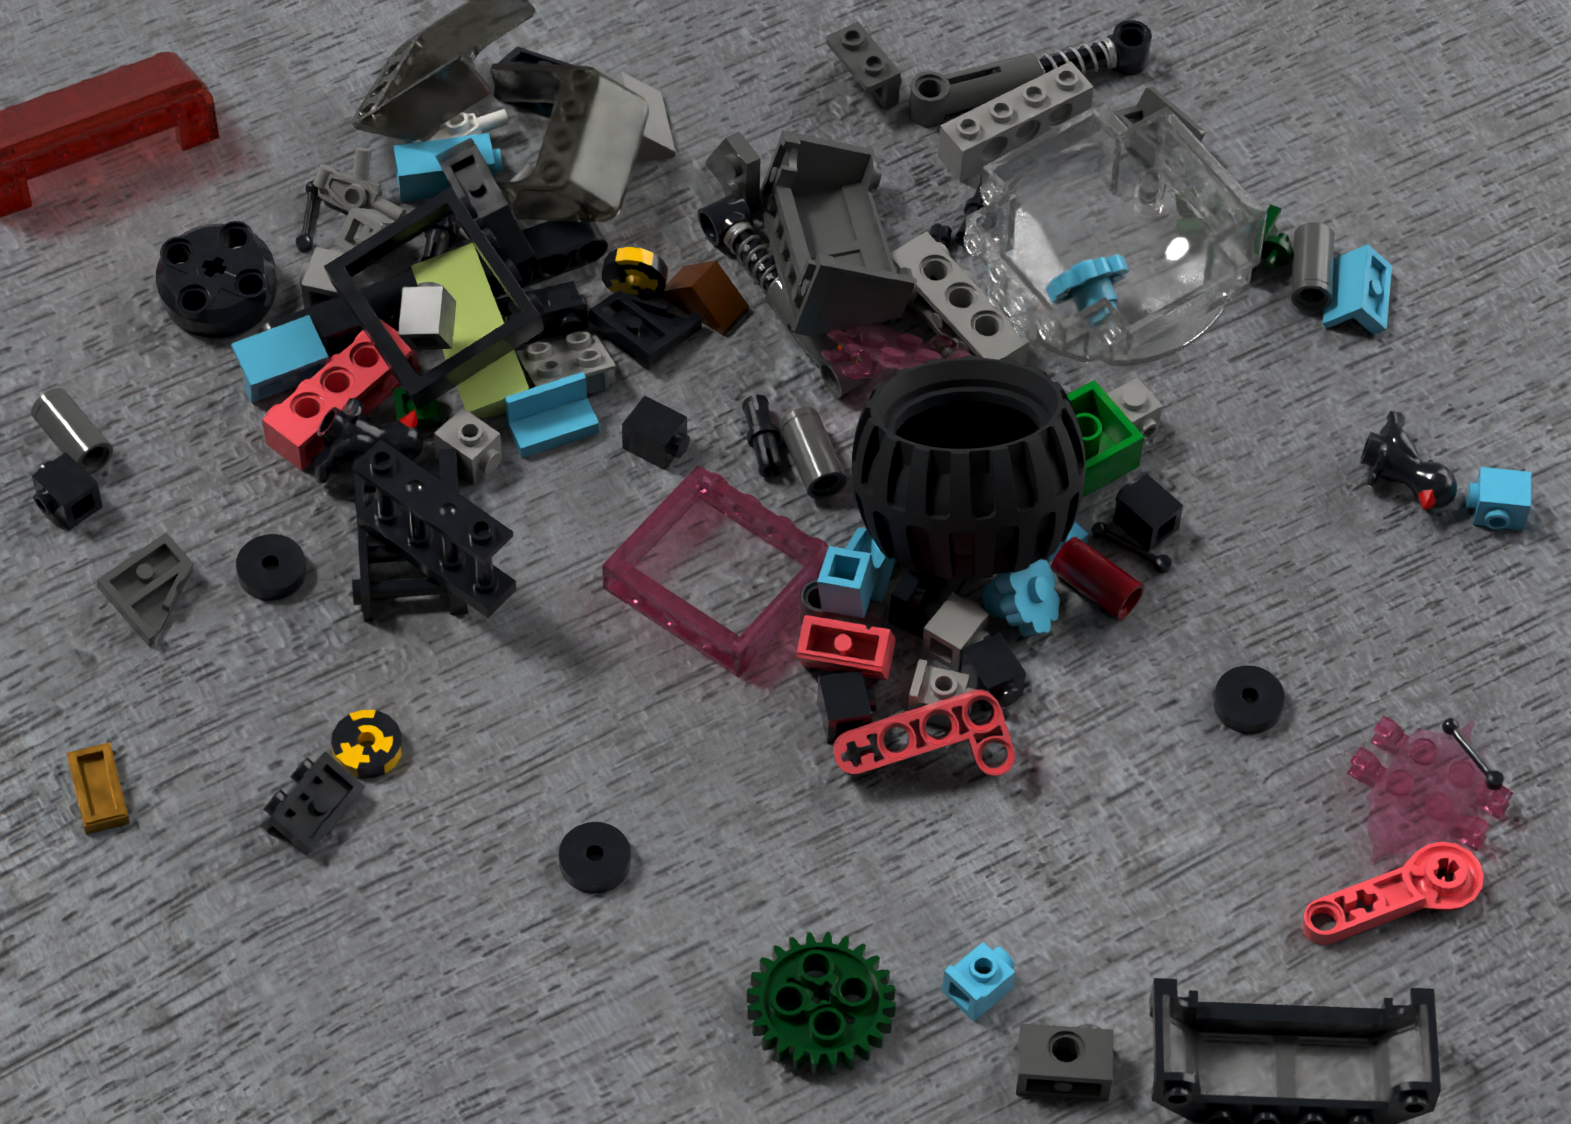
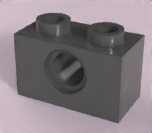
(1046, 1076)

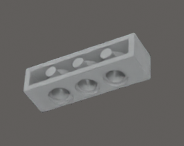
(1012, 120)
(938, 302)

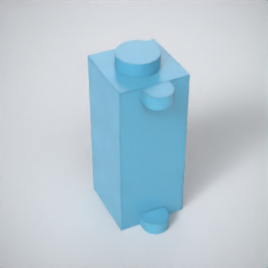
(420, 173)

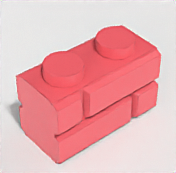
(846, 647)

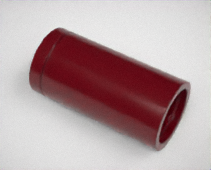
(1097, 578)

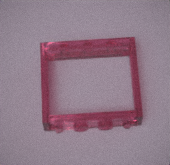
(686, 621)

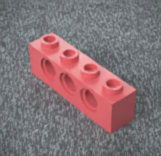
(353, 373)

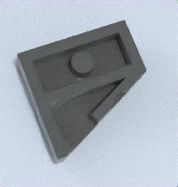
(737, 169)
(148, 585)

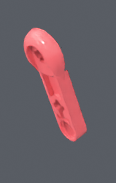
(1400, 892)

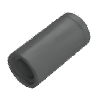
(1312, 266)
(71, 430)
(812, 453)

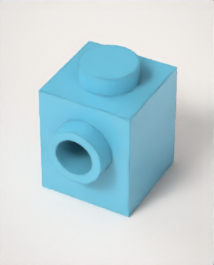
(1500, 498)

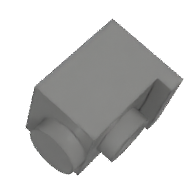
(373, 223)
(934, 685)

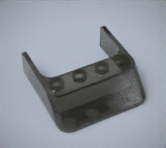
(435, 73)
(586, 146)

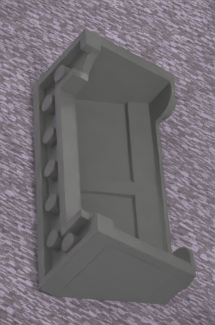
(830, 236)

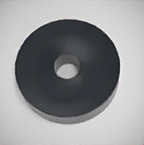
(274, 583)
(1243, 715)
(594, 875)

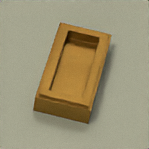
(98, 788)

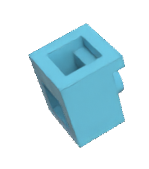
(975, 991)

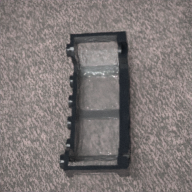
(1293, 1060)

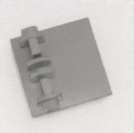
(565, 357)

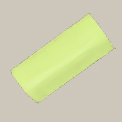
(474, 318)

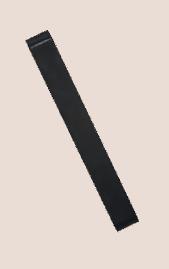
(556, 244)

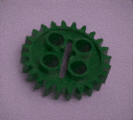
(821, 1003)

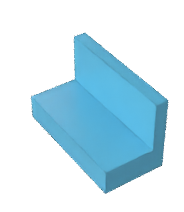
(1360, 290)
(280, 358)
(550, 415)

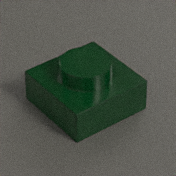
(427, 416)

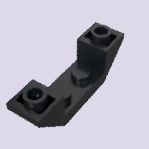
(472, 178)

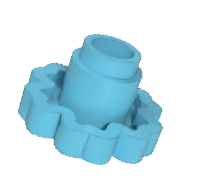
(1089, 282)
(1024, 598)

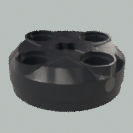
(216, 279)

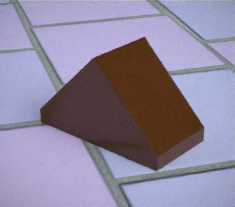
(708, 292)

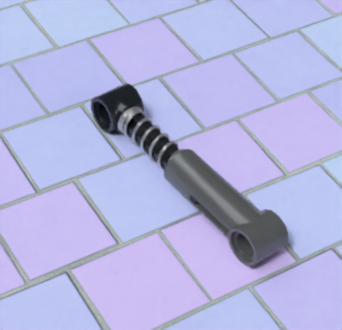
(938, 95)
(731, 224)

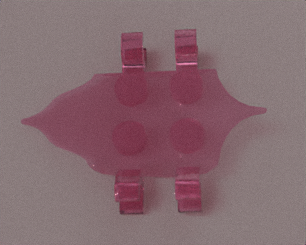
(878, 346)
(1424, 790)

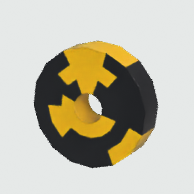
(635, 272)
(362, 727)

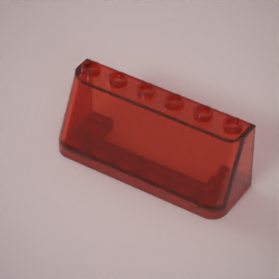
(99, 118)

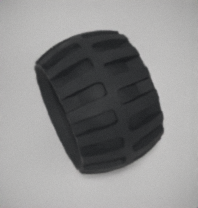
(968, 466)

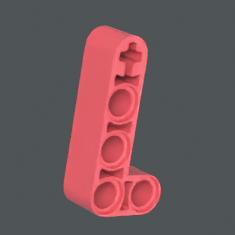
(920, 741)

